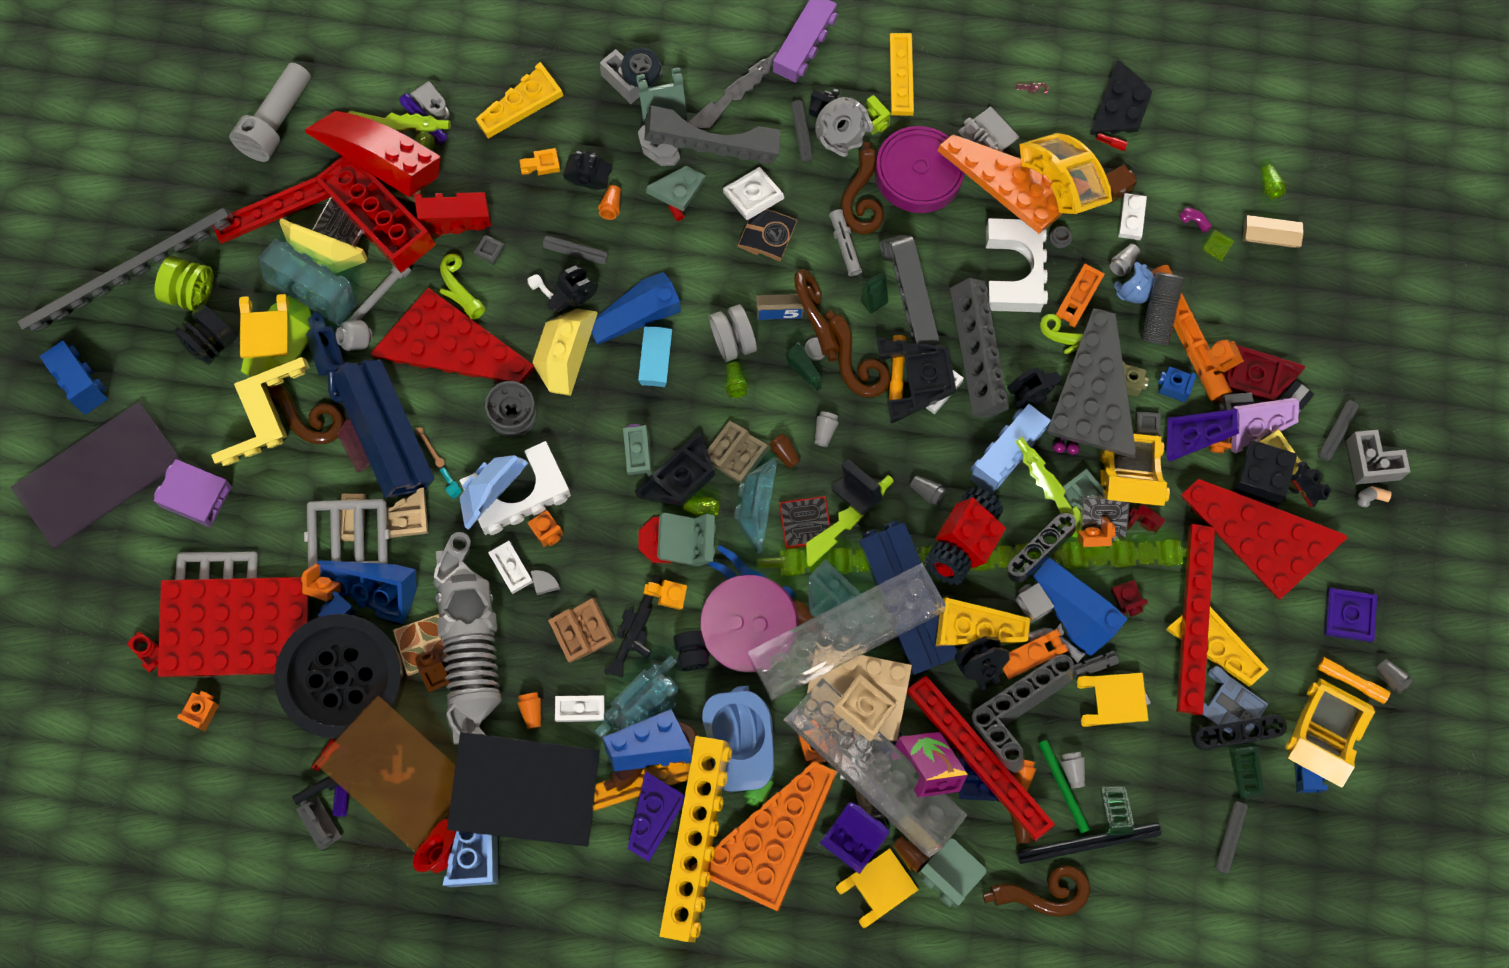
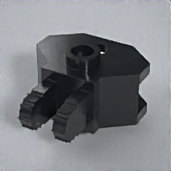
(587, 170)
(572, 289)
(1033, 386)
(983, 662)

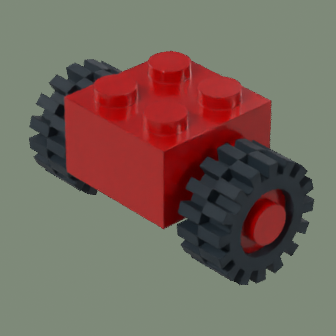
(966, 537)

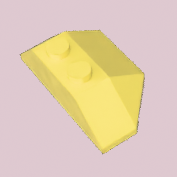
(322, 248)
(563, 349)

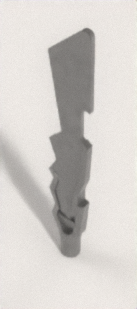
(709, 114)

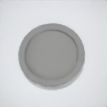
(813, 349)

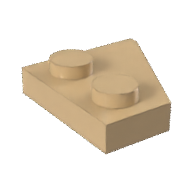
(408, 516)

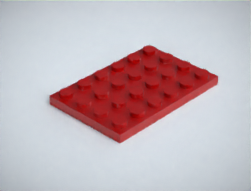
(227, 625)

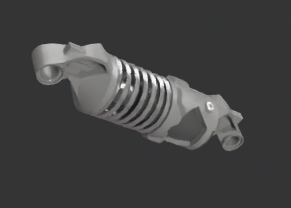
(468, 634)

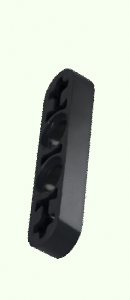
(1046, 550)
(1239, 732)

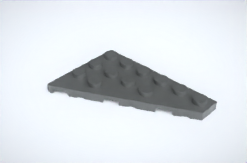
(1095, 395)

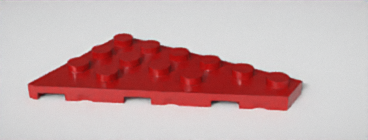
(446, 339)
(1267, 540)

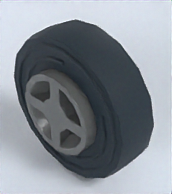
(638, 59)

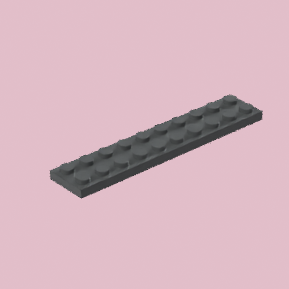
(120, 275)

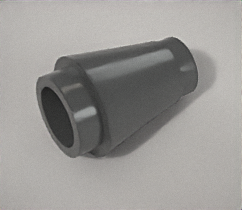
(928, 490)
(1394, 676)

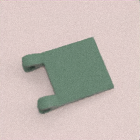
(664, 96)

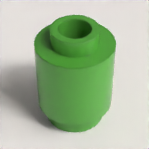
(759, 796)

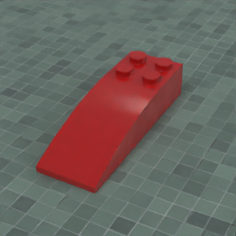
(378, 150)
(376, 213)

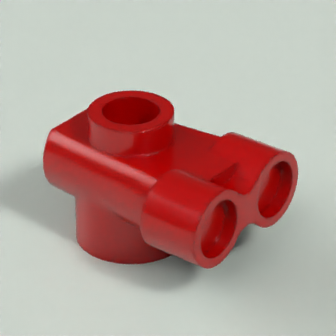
(149, 656)

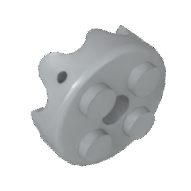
(851, 134)

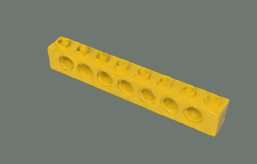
(685, 850)

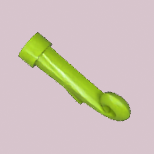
(457, 292)
(1066, 338)

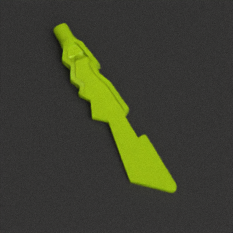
(409, 122)
(1051, 487)
(847, 519)

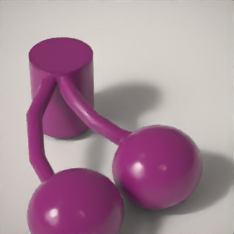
(1060, 447)

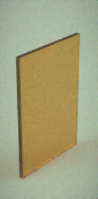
(392, 772)

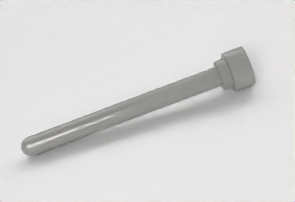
(378, 293)

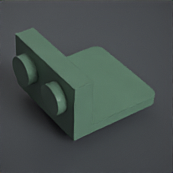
(686, 539)
(952, 873)

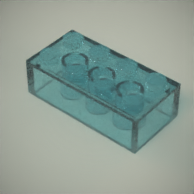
(307, 281)

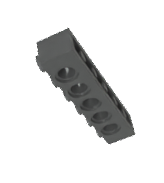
(979, 348)

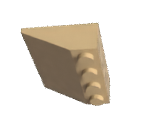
(885, 675)

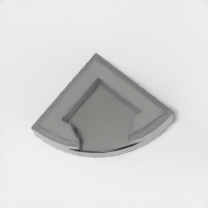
(544, 582)

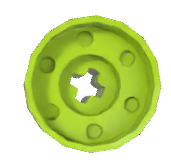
(183, 283)

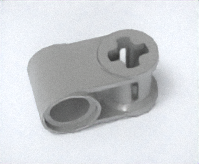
(431, 101)

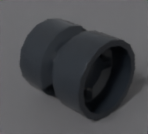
(691, 654)

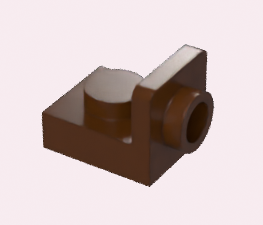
(432, 670)

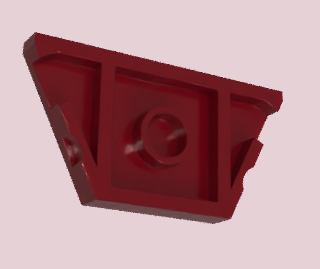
(1262, 374)

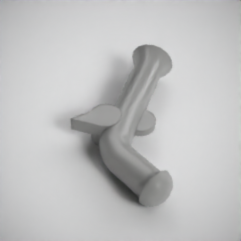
(1073, 652)

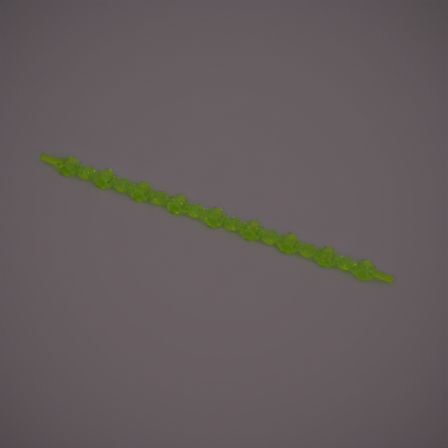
(1072, 555)

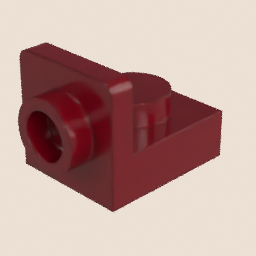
(1148, 519)
(1129, 598)

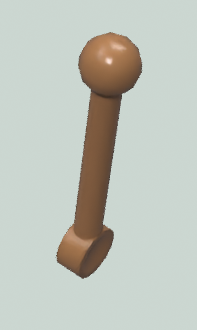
(439, 461)

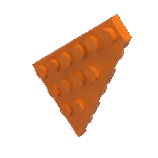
(1005, 178)
(768, 846)

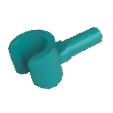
(453, 489)

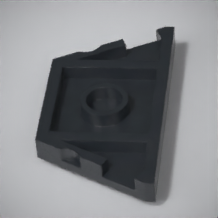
(1122, 103)
(680, 475)

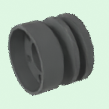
(506, 397)

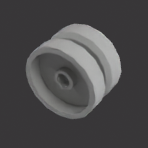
(732, 333)

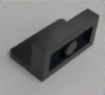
(857, 489)

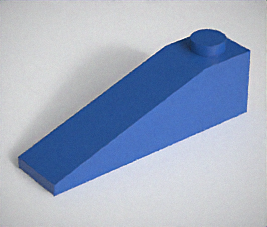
(640, 306)
(381, 587)

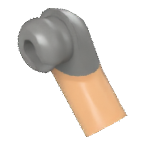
(1372, 493)

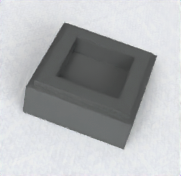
(489, 249)
(1148, 423)

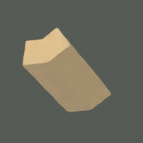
(1273, 231)

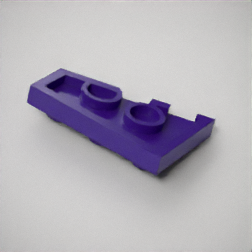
(1198, 431)
(654, 815)

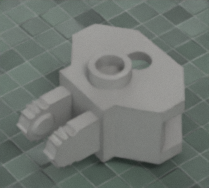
(660, 153)

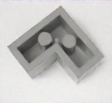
(612, 73)
(1371, 463)

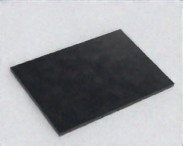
(523, 789)

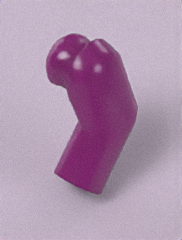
(1197, 216)

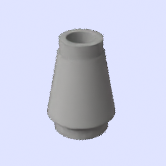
(1124, 261)
(825, 428)
(1074, 768)

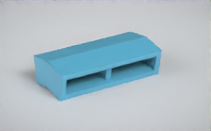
(655, 356)

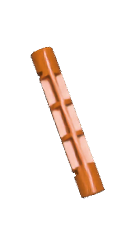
(1197, 347)

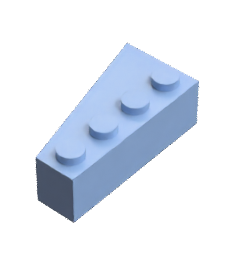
(1004, 454)
(472, 860)

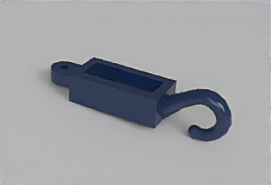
(326, 357)

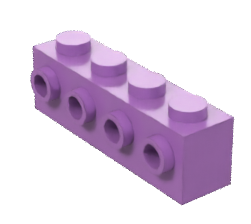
(804, 39)

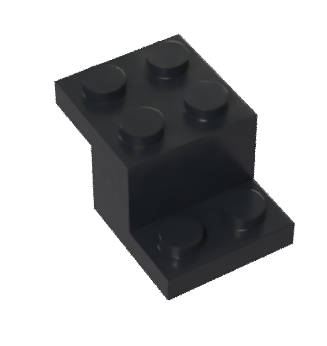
(1265, 473)

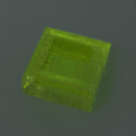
(1218, 245)

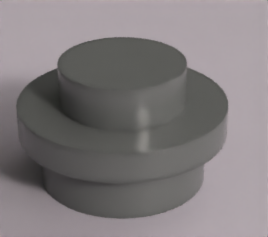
(1060, 237)

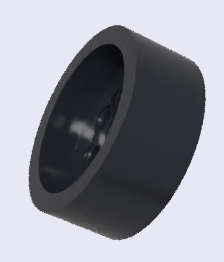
(301, 661)

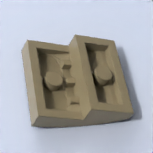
(736, 452)

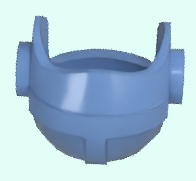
(1138, 288)

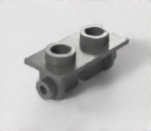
(318, 822)

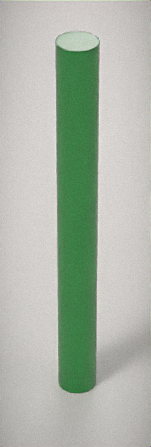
(1063, 786)

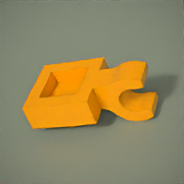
(543, 161)
(669, 593)

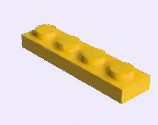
(901, 74)

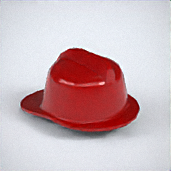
(435, 850)

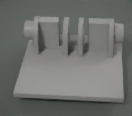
(989, 130)

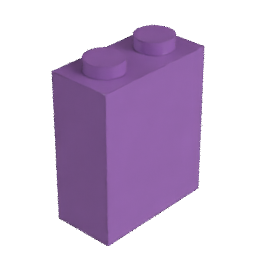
(192, 493)

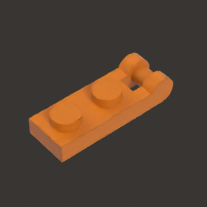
(1080, 294)
(1034, 654)

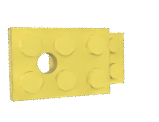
(261, 411)

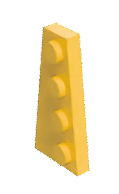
(526, 98)
(969, 622)
(1227, 650)

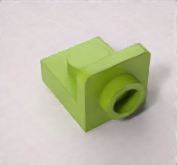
(878, 114)

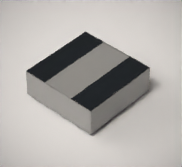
(1299, 392)

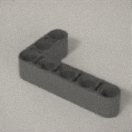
(906, 263)
(1017, 707)

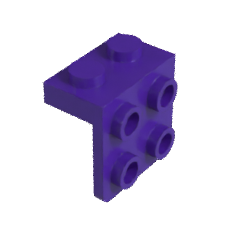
(855, 837)

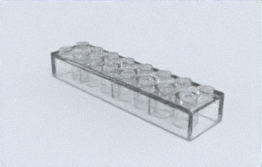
(846, 631)
(875, 771)

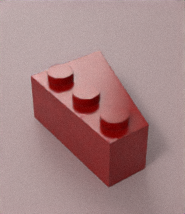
(453, 214)

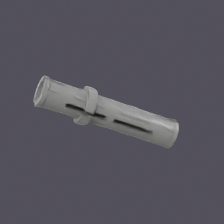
(838, 220)

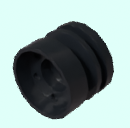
(205, 334)

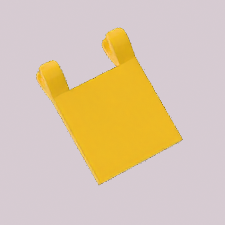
(263, 332)
(1117, 698)
(881, 884)

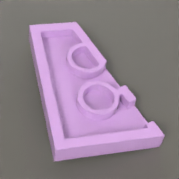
(1263, 419)

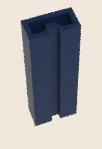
(382, 428)
(888, 556)

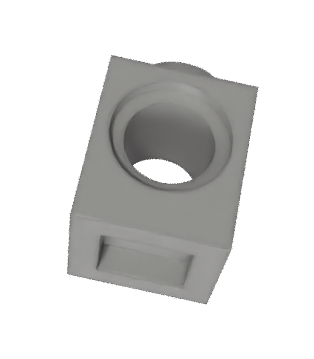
(1034, 602)

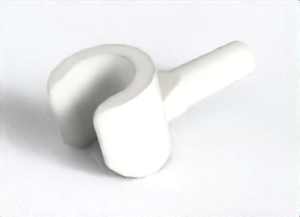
(535, 281)

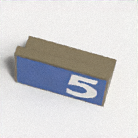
(779, 307)

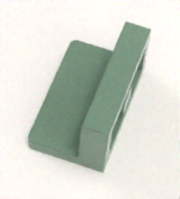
(638, 450)

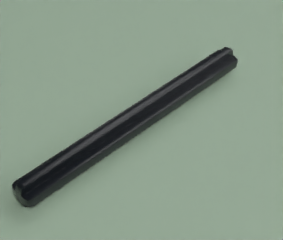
(1086, 843)

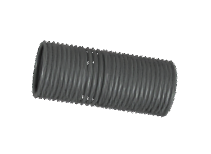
(1161, 317)

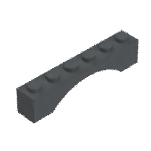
(667, 127)

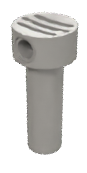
(257, 134)

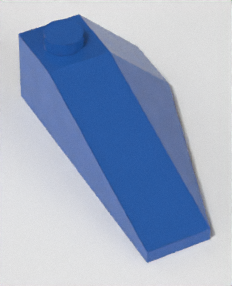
(1084, 613)

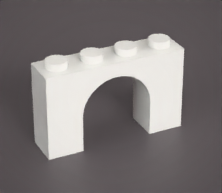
(1028, 293)
(548, 490)

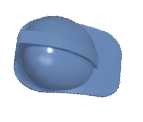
(748, 727)

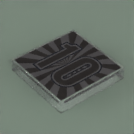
(1096, 507)

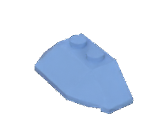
(488, 486)

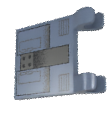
(1232, 702)

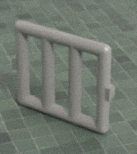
(335, 507)
(207, 557)

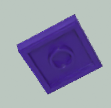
(1350, 615)

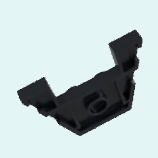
(927, 371)

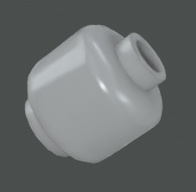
(353, 335)

